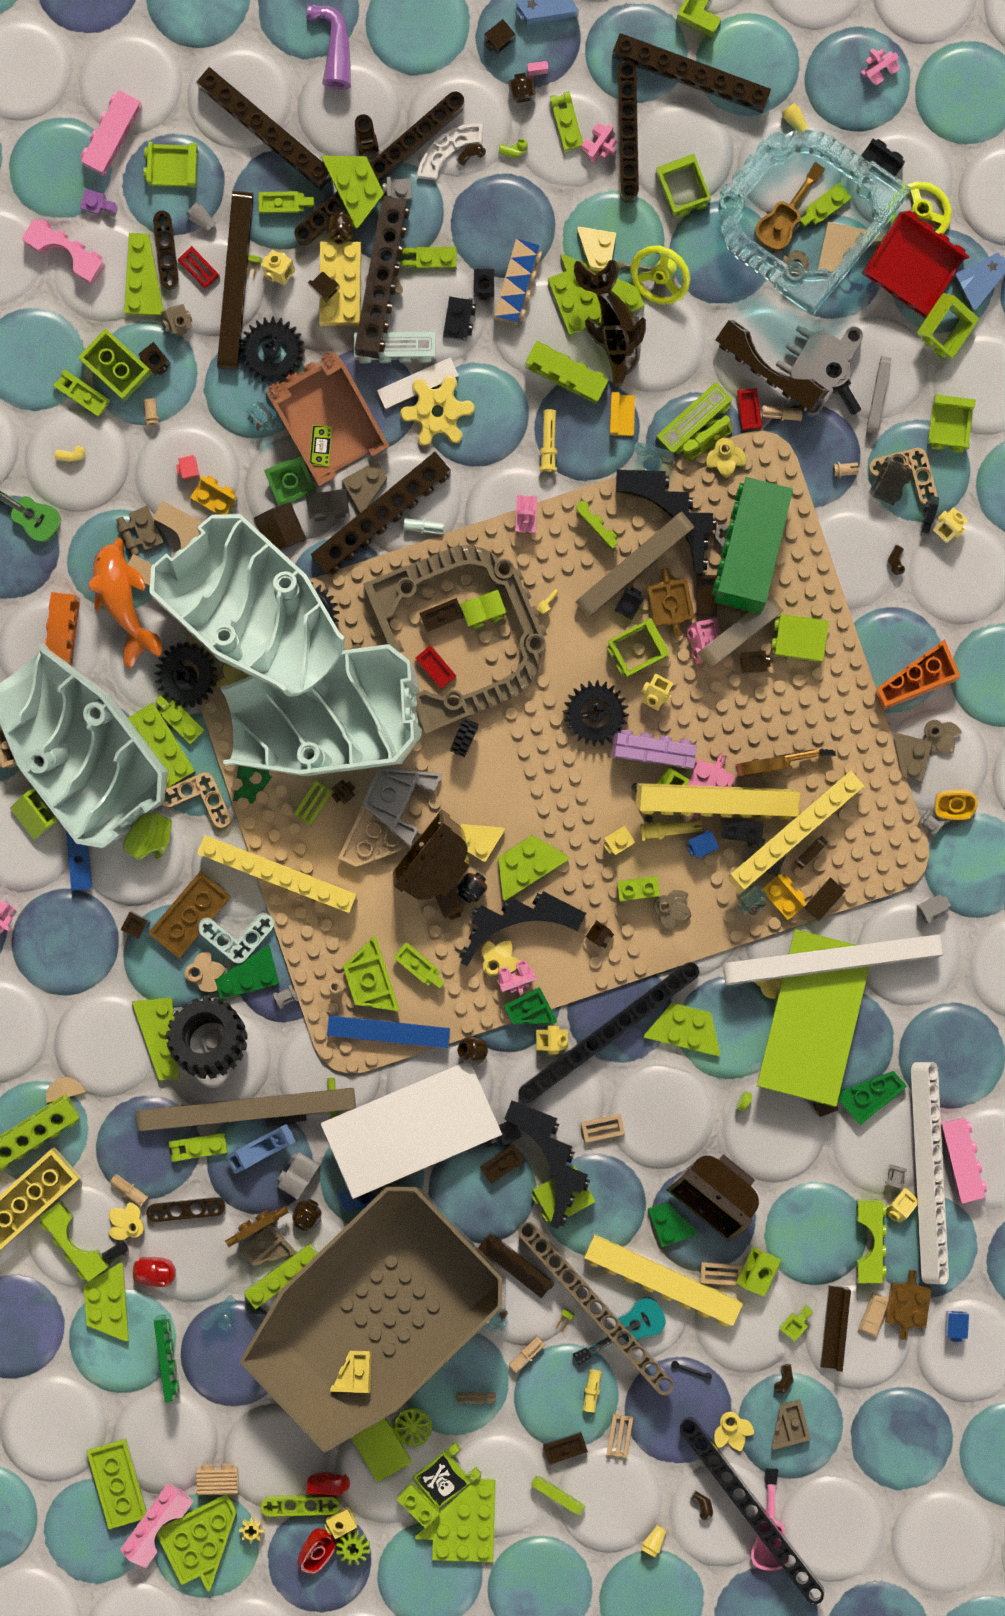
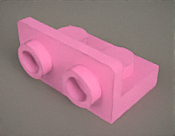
(702, 634)

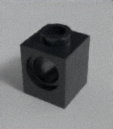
(480, 275)

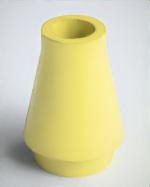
(795, 118)
(653, 1543)

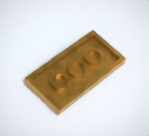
(179, 924)

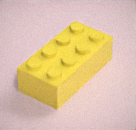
(343, 265)

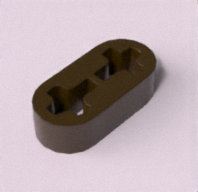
(811, 852)

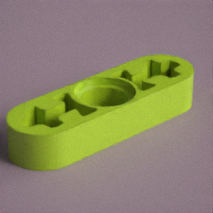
(558, 1495)

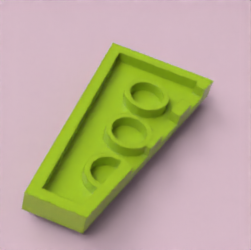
(142, 284)
(154, 1021)

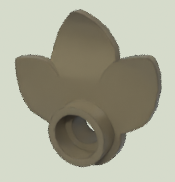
(943, 738)
(675, 909)

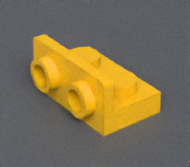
(214, 497)
(784, 896)

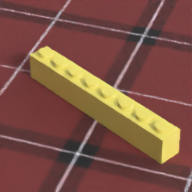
(717, 799)
(795, 832)
(277, 873)
(663, 1280)

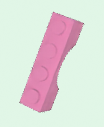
(42, 238)
(169, 1505)

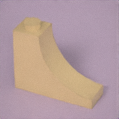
(835, 243)

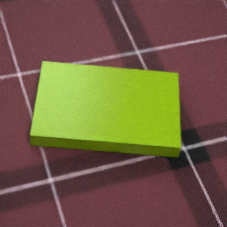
(381, 1450)

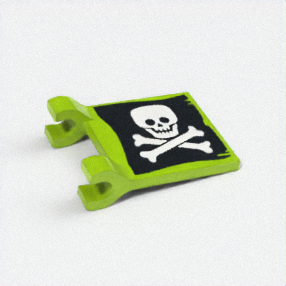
(444, 1476)

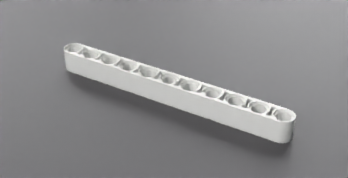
(832, 959)
(929, 1173)

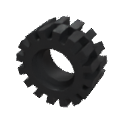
(464, 737)

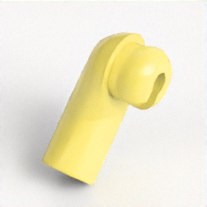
(78, 454)

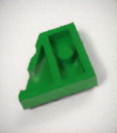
(530, 1009)
(670, 1224)

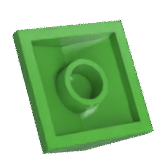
(290, 480)

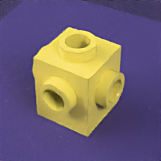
(277, 267)
(950, 525)
(656, 696)
(552, 1039)

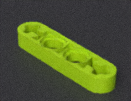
(300, 1501)

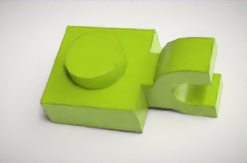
(795, 1324)

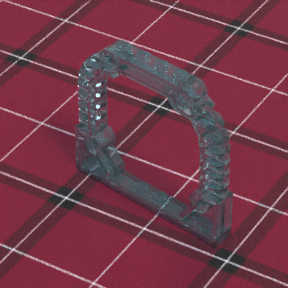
(811, 286)

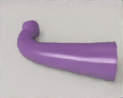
(338, 65)

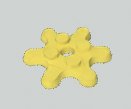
(423, 411)

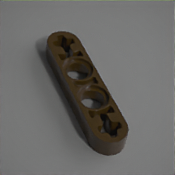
(169, 249)
(186, 1209)

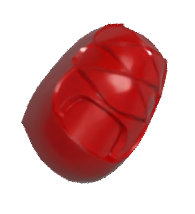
(154, 1271)
(327, 1483)
(316, 1551)

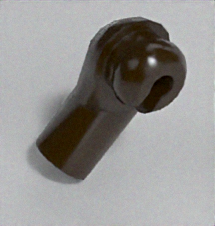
(471, 150)
(894, 561)
(787, 1380)
(705, 1505)

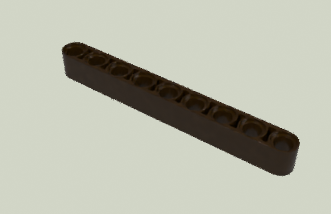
(235, 280)

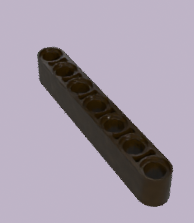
(628, 122)

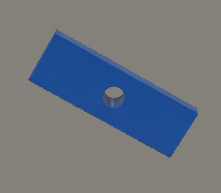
(79, 872)

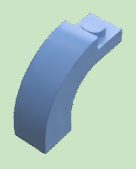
(260, 1148)

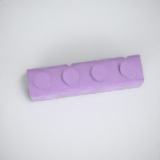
(654, 751)

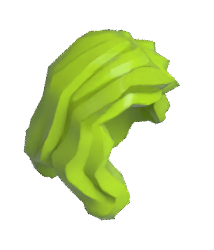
(147, 835)

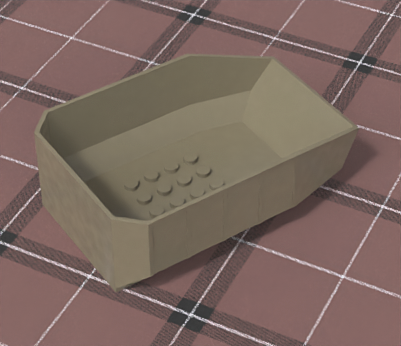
(388, 1285)

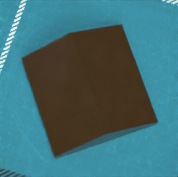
(280, 526)

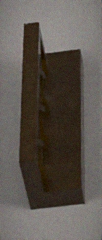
(516, 1265)
(835, 1327)

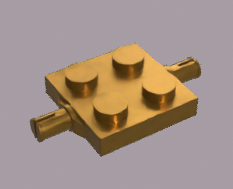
(670, 602)
(262, 1220)
(908, 1305)

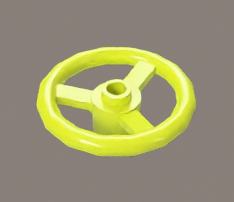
(926, 207)
(661, 274)

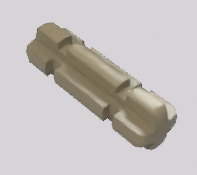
(476, 1397)

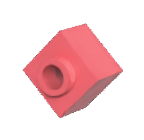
(188, 467)

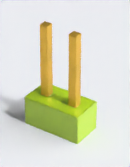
(252, 258)
(567, 1313)

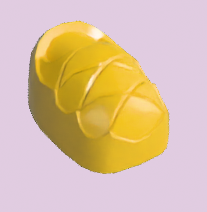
(955, 804)

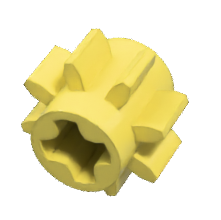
(256, 1526)

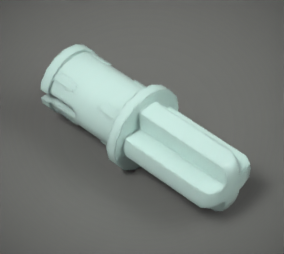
(423, 526)

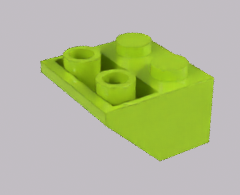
(34, 813)

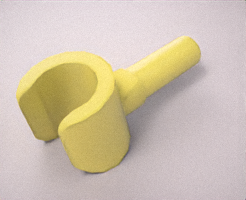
(543, 606)

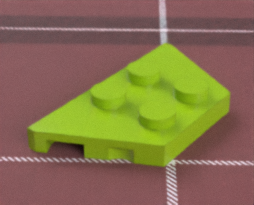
(354, 184)
(526, 864)
(370, 978)
(686, 1029)
(107, 1303)

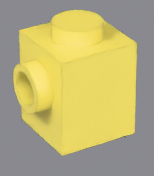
(341, 1522)

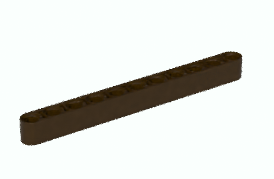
(384, 159)

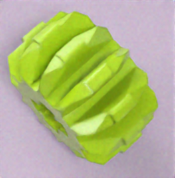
(346, 1550)

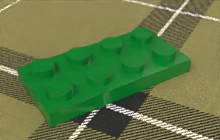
(167, 1365)

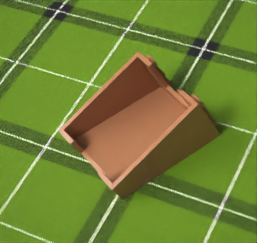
(327, 397)

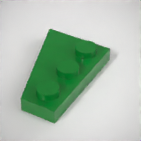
(250, 975)
(870, 1096)

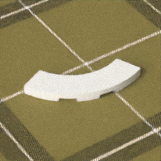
(445, 146)

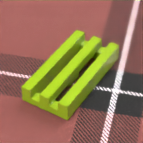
(307, 797)

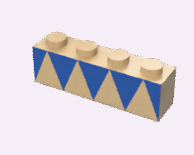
(516, 282)

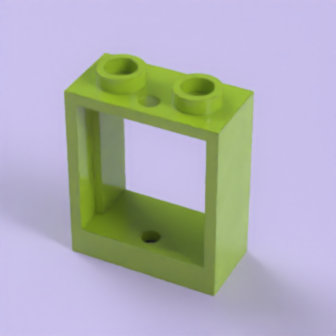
(677, 166)
(959, 333)
(656, 638)

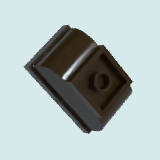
(437, 863)
(720, 1192)

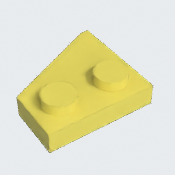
(597, 246)
(481, 839)
(355, 1373)

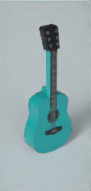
(642, 1320)

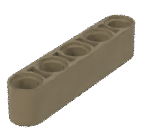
(738, 633)

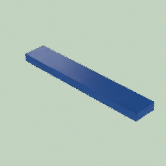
(388, 1031)

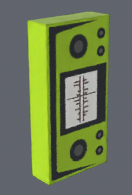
(320, 445)

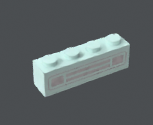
(404, 347)

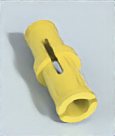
(592, 1390)

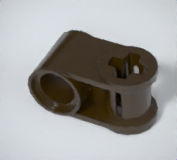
(366, 138)

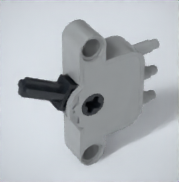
(817, 358)

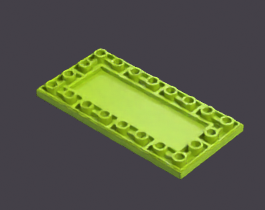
(812, 1027)

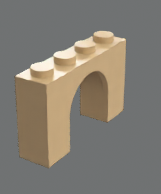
(175, 520)

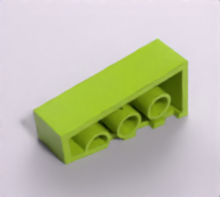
(566, 372)

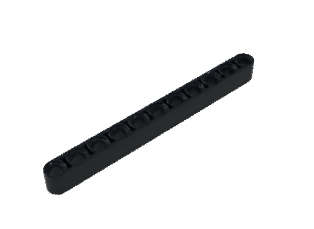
(618, 1030)
(754, 1520)

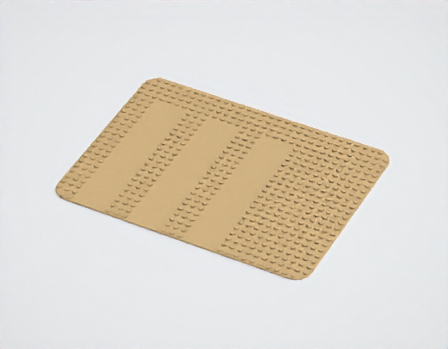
(546, 784)

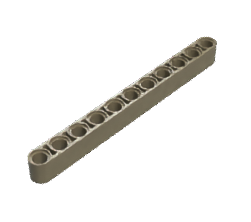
(245, 1109)
(600, 1317)

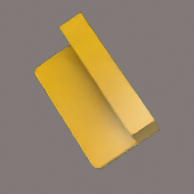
(622, 414)

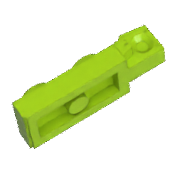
(283, 202)
(825, 205)
(180, 720)
(418, 965)

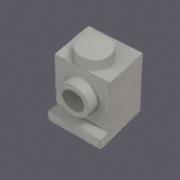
(934, 907)

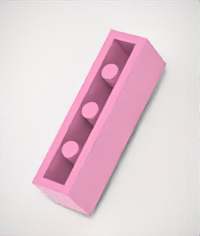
(111, 133)
(962, 1160)

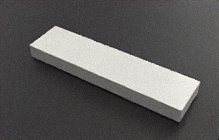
(402, 389)

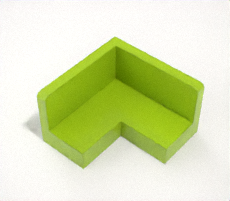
(694, 16)

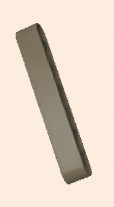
(635, 564)

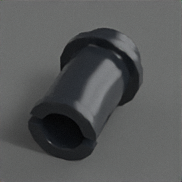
(115, 1251)

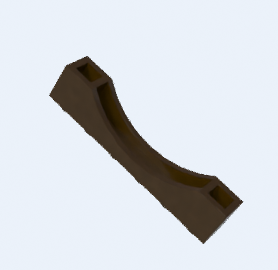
(739, 342)

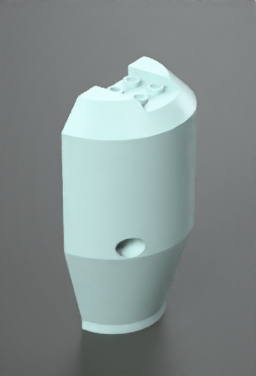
(249, 605)
(346, 722)
(79, 750)

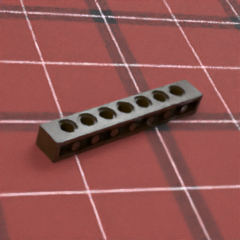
(691, 73)
(264, 128)
(390, 208)
(384, 502)

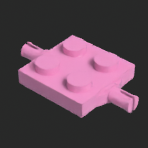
(711, 775)

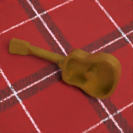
(776, 228)

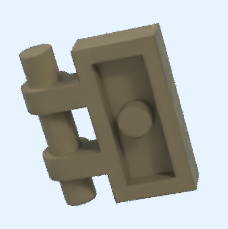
(146, 529)

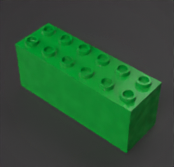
(752, 545)

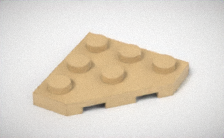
(369, 841)

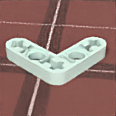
(232, 942)

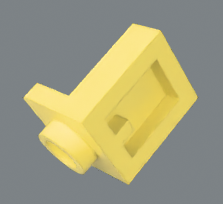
(618, 841)
(902, 1206)

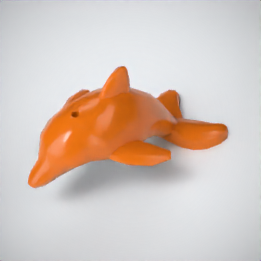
(113, 588)

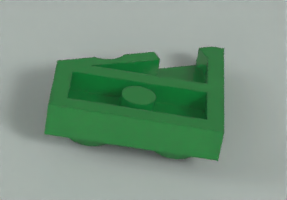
(249, 789)

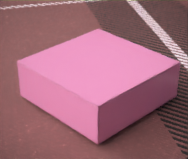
(537, 68)

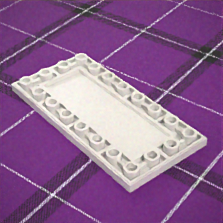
(410, 1129)

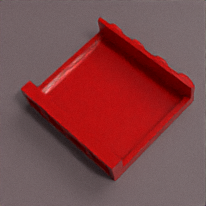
(914, 263)

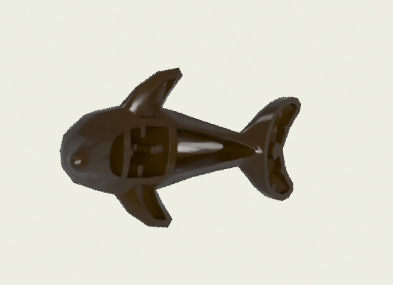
(619, 329)

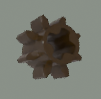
(343, 791)

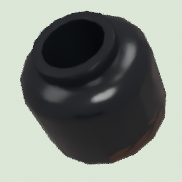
(472, 887)

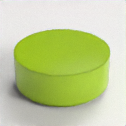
(744, 1101)

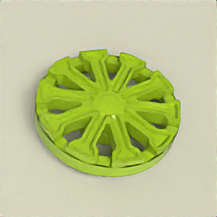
(413, 1426)

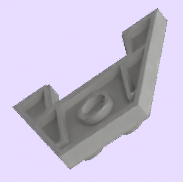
(390, 795)

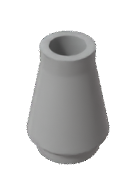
(200, 216)

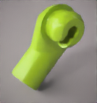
(514, 151)

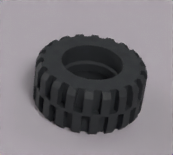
(193, 1017)

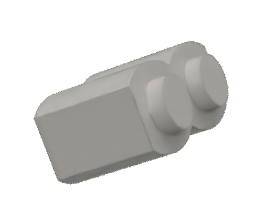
(298, 1174)

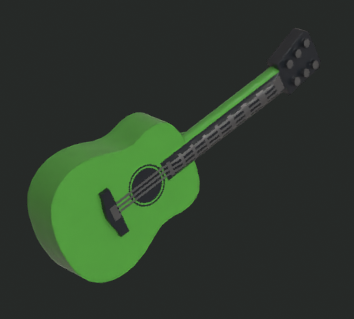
(38, 519)

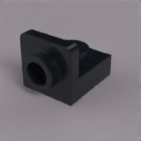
(629, 603)

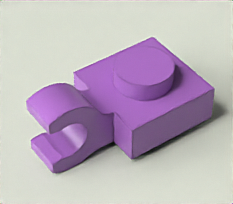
(95, 202)

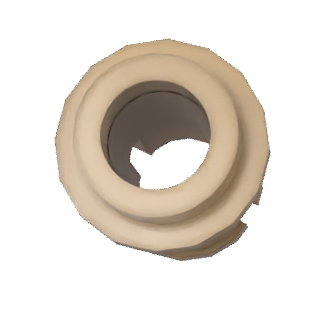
(151, 412)
(845, 469)
(332, 990)

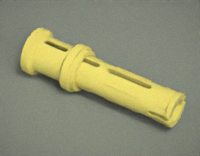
(548, 452)
(660, 830)

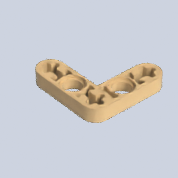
(907, 459)
(197, 790)

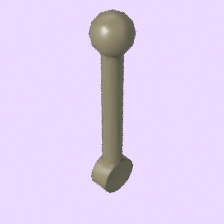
(621, 265)

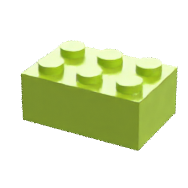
(115, 365)

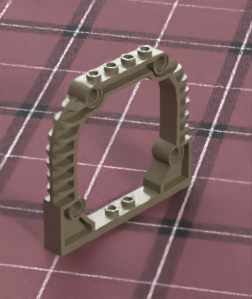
(386, 596)

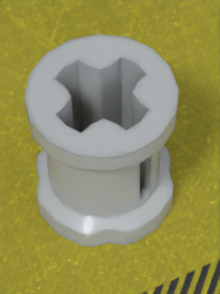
(931, 822)
(285, 996)
(895, 1176)

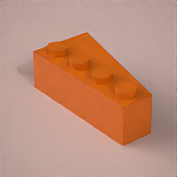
(62, 625)
(920, 677)

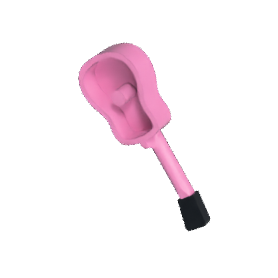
(760, 1553)

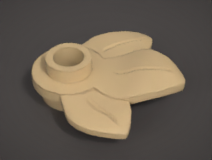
(207, 971)

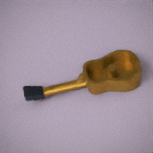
(779, 762)

